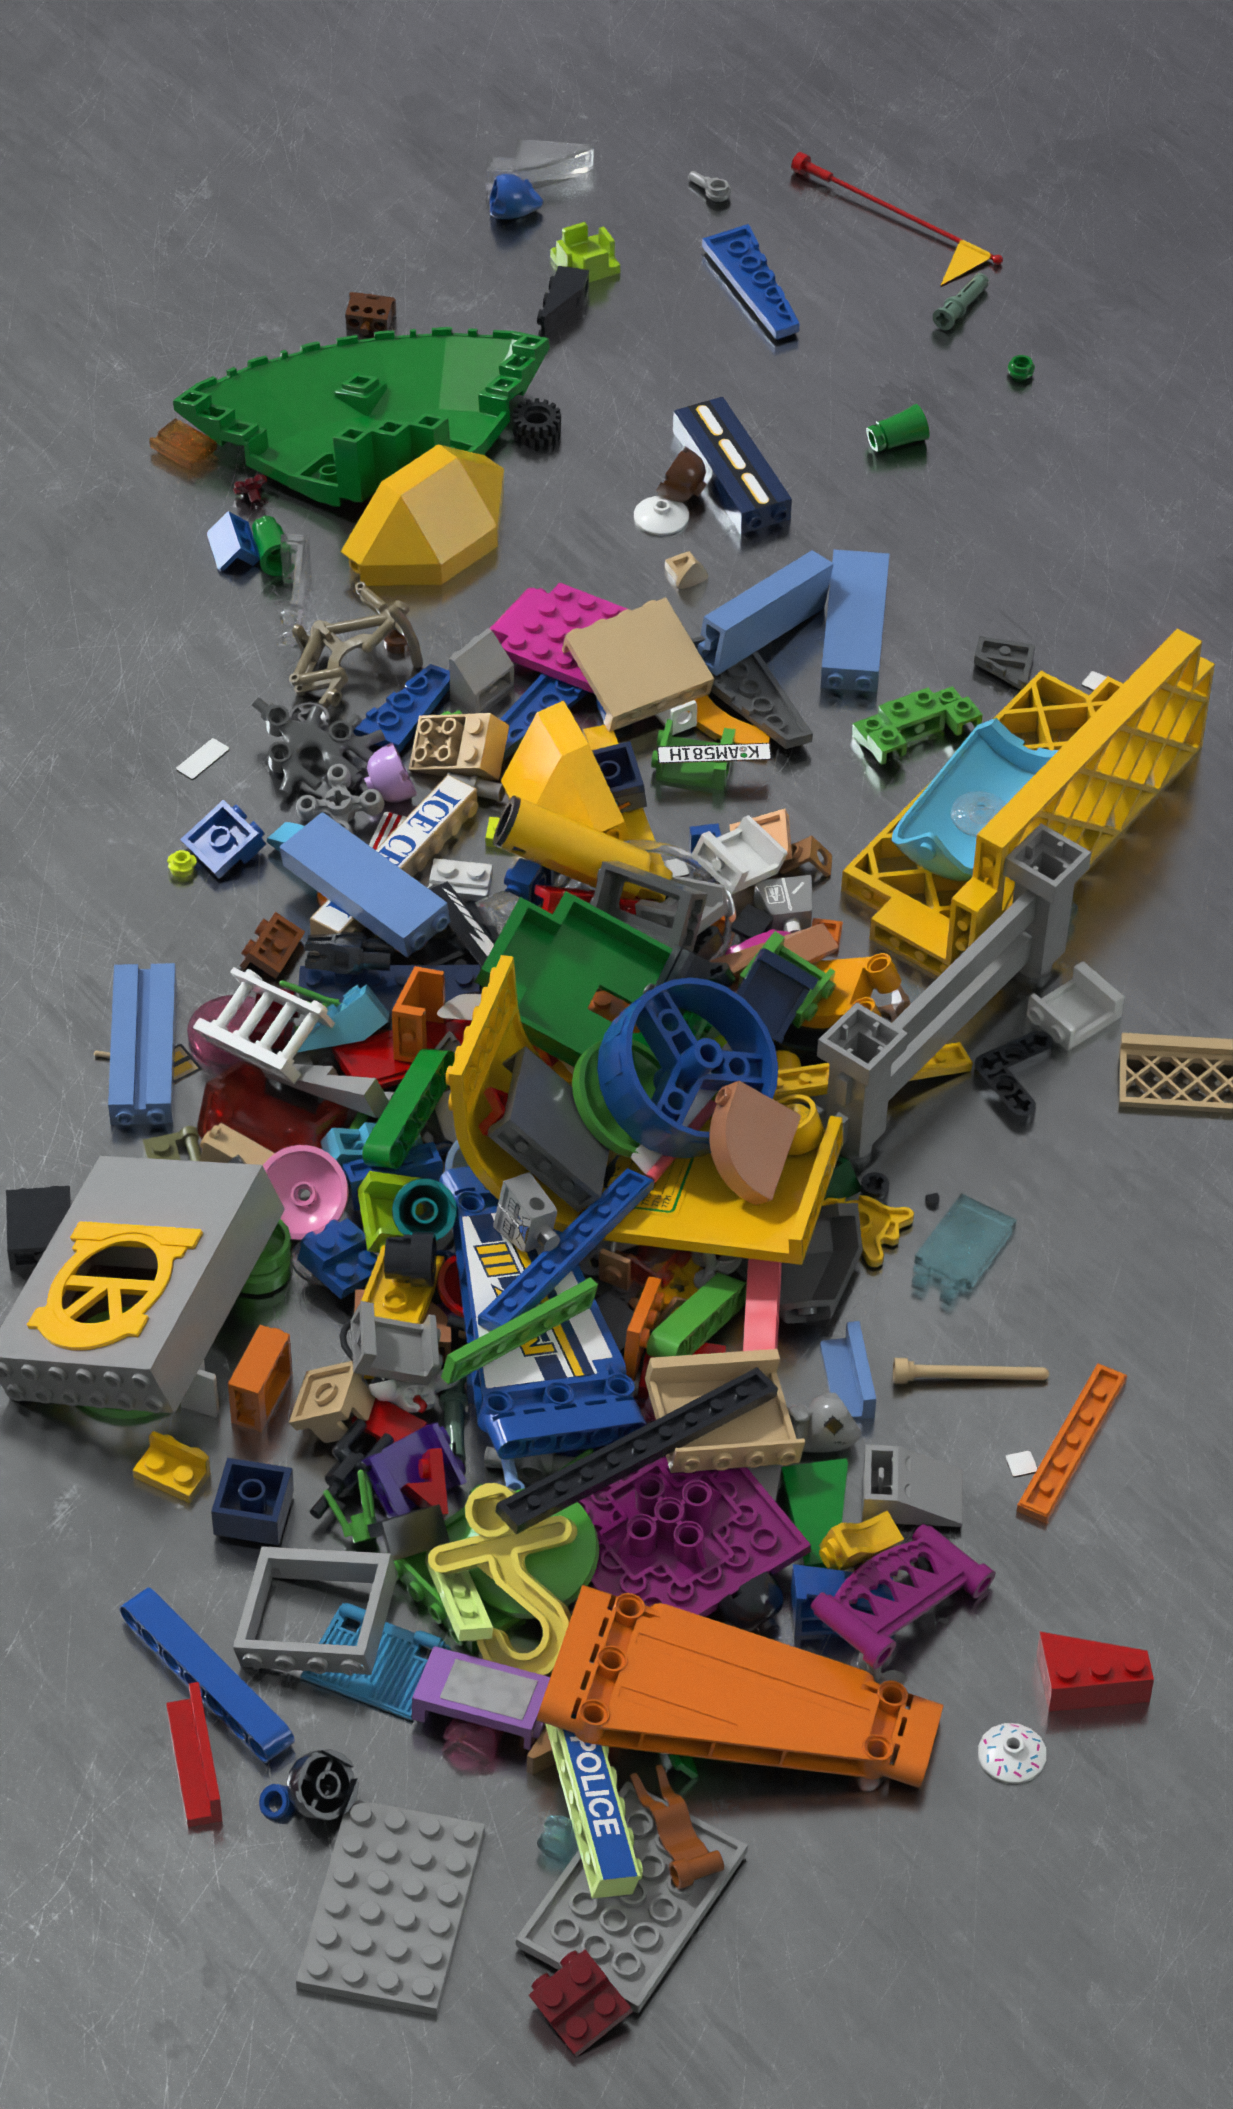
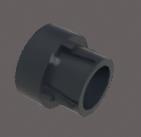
(411, 1258)

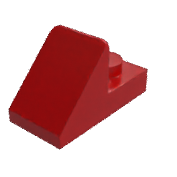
(434, 1488)

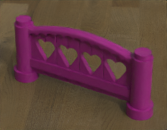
(872, 1633)

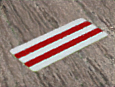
(386, 826)

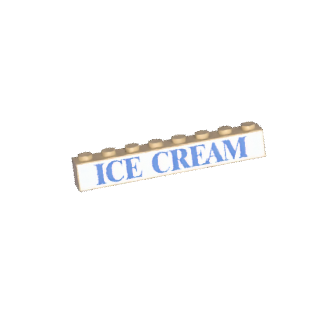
(411, 844)

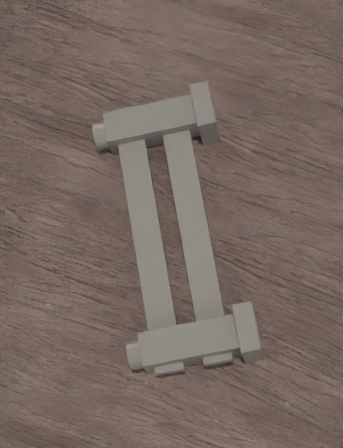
(877, 1057)

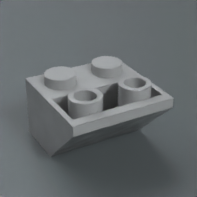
(480, 672)

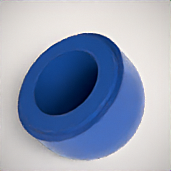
(267, 1794)

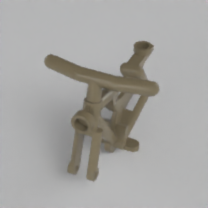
(324, 635)

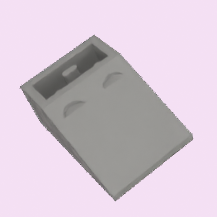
(911, 1487)

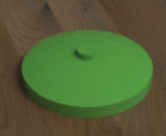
(591, 1102)
(558, 1569)

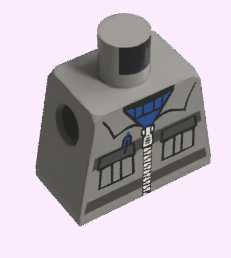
(526, 1214)

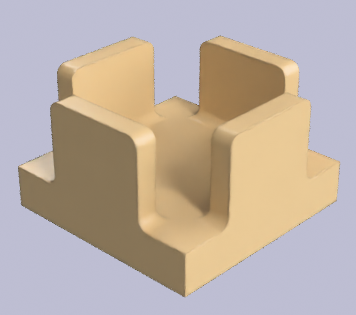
(328, 1398)

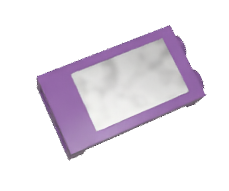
(481, 1693)

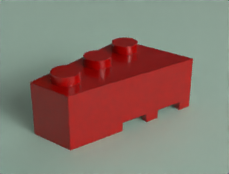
(1092, 1673)

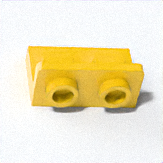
(173, 1467)

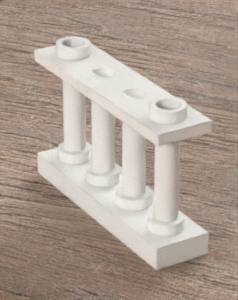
(260, 1053)

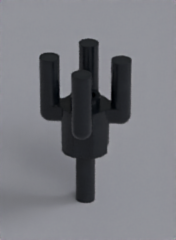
(343, 1475)

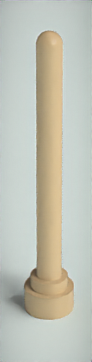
(906, 1371)

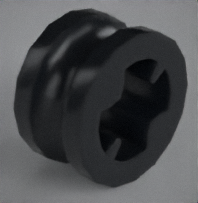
(878, 1180)

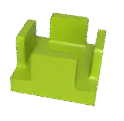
(585, 252)

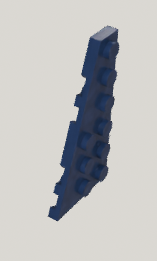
(386, 984)

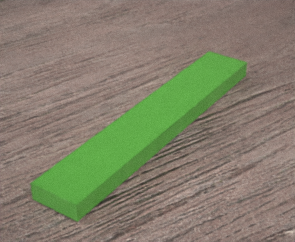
(519, 1331)

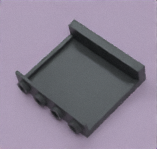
(548, 1134)

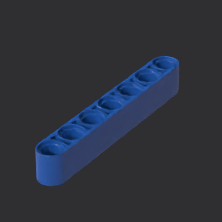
(219, 1685)

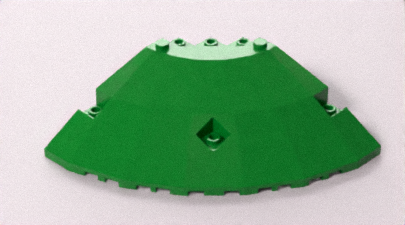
(365, 408)

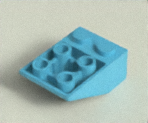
(354, 1020)

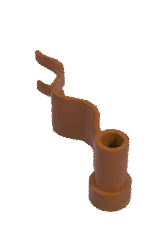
(677, 1834)

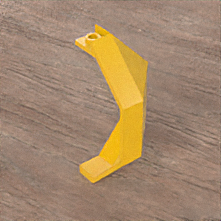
(429, 520)
(562, 774)

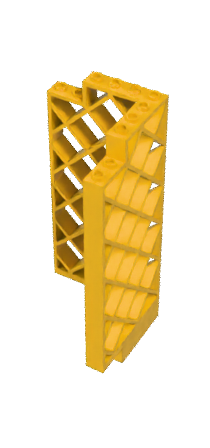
(1098, 774)

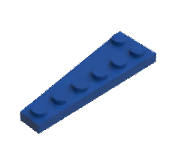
(746, 268)
(539, 696)

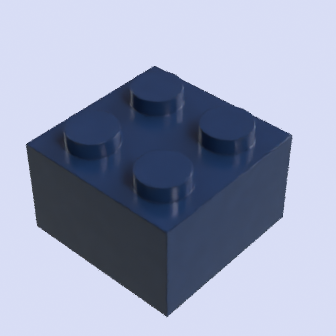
(252, 1501)

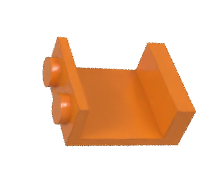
(418, 1002)

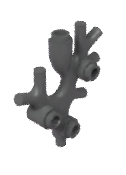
(299, 735)

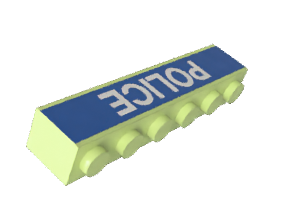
(596, 1814)

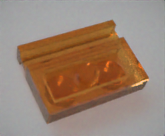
(183, 443)

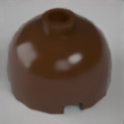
(683, 477)

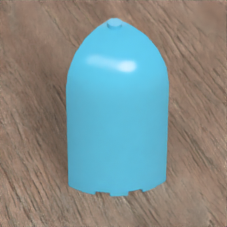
(986, 762)

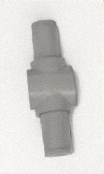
(530, 1468)

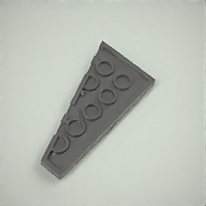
(760, 699)

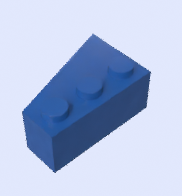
(808, 1584)

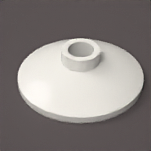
(661, 516)

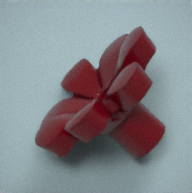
(251, 487)

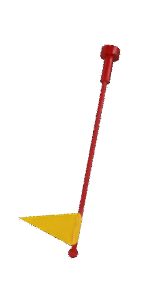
(966, 254)

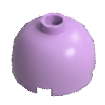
(389, 775)

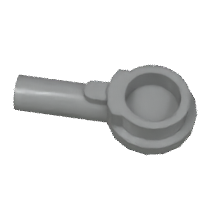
(716, 188)

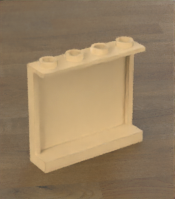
(639, 663)
(751, 1440)

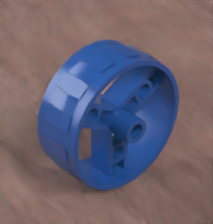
(683, 1060)

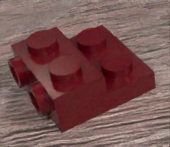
(579, 2001)

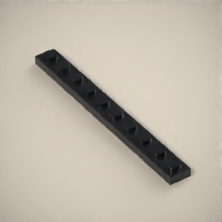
(635, 1450)

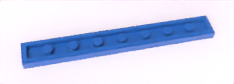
(573, 1247)

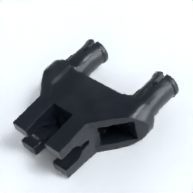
(348, 953)

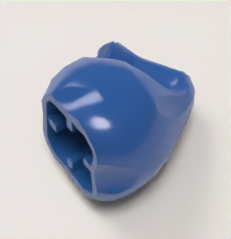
(513, 197)

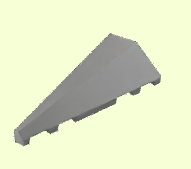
(357, 1093)

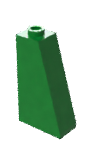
(814, 1501)

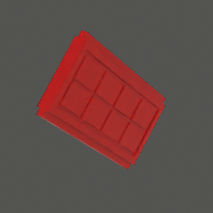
(376, 1057)

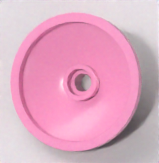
(310, 1169)

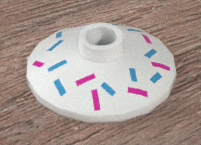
(1008, 1764)

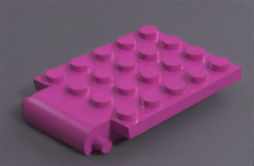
(537, 624)

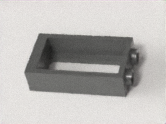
(688, 914)

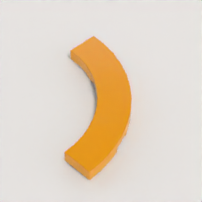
(713, 720)

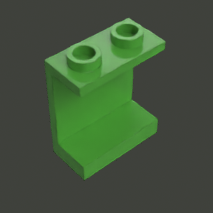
(699, 774)

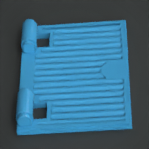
(394, 1670)

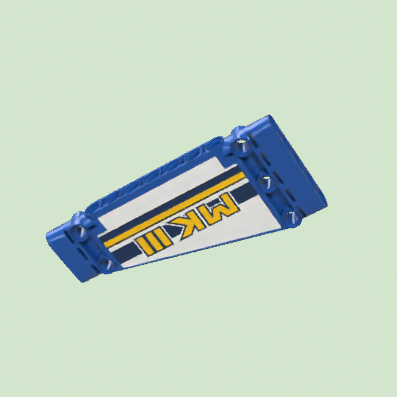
(557, 1388)

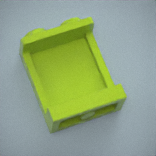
(376, 1202)

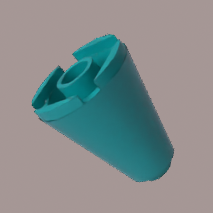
(438, 1203)

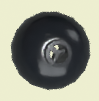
(753, 1604)
(322, 1785)

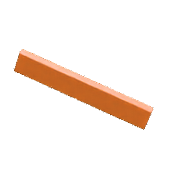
(1071, 1443)

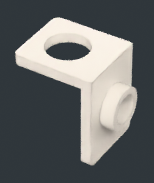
(681, 718)

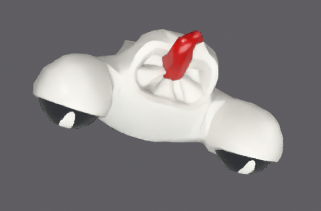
(408, 1395)

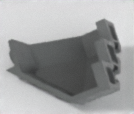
(815, 1287)

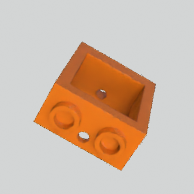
(260, 1378)

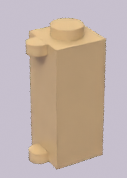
(224, 1144)

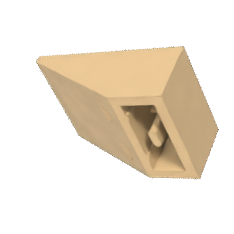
(459, 745)

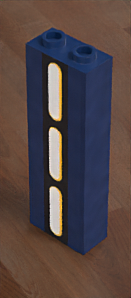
(733, 465)

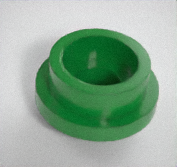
(1021, 367)

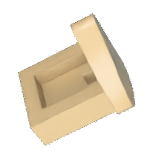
(686, 570)

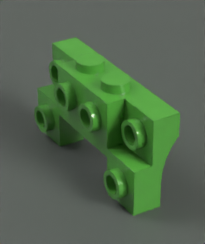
(914, 718)

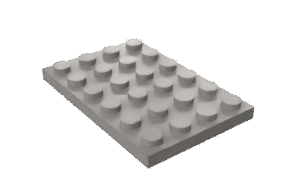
(391, 1907)
(637, 1933)

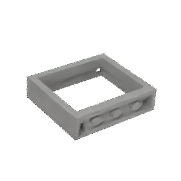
(325, 1566)

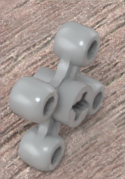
(339, 779)

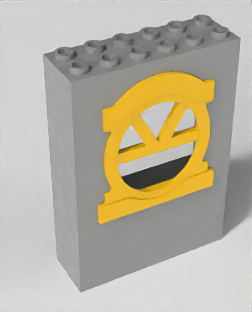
(185, 1219)

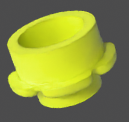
(181, 863)

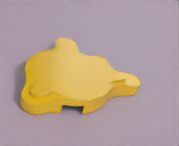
(878, 1225)

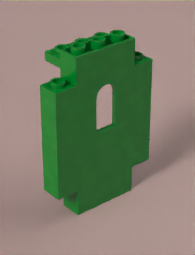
(563, 963)

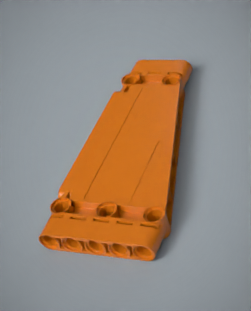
(728, 1695)

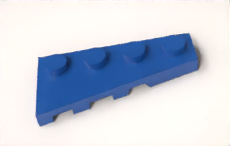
(402, 709)

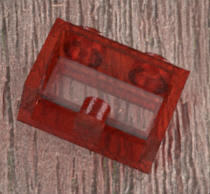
(657, 1263)

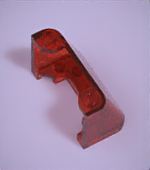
(240, 1103)

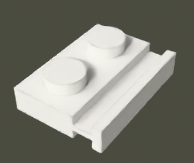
(467, 878)

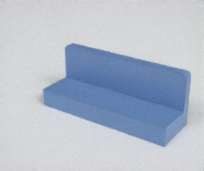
(849, 1372)

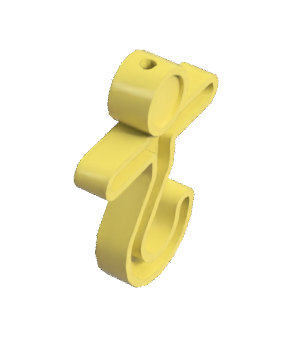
(502, 1557)

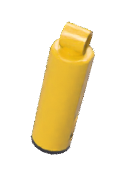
(570, 846)

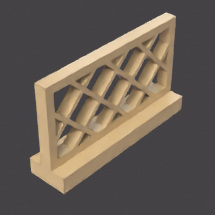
(1181, 1052)

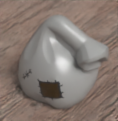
(824, 1424)

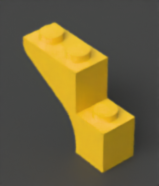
(858, 1542)

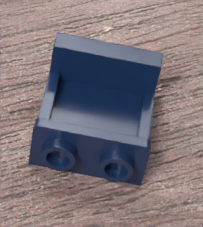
(775, 991)

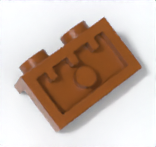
(273, 945)

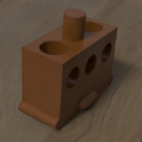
(369, 313)

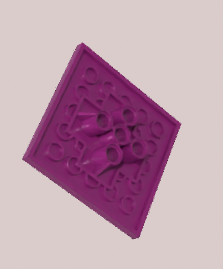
(721, 1515)

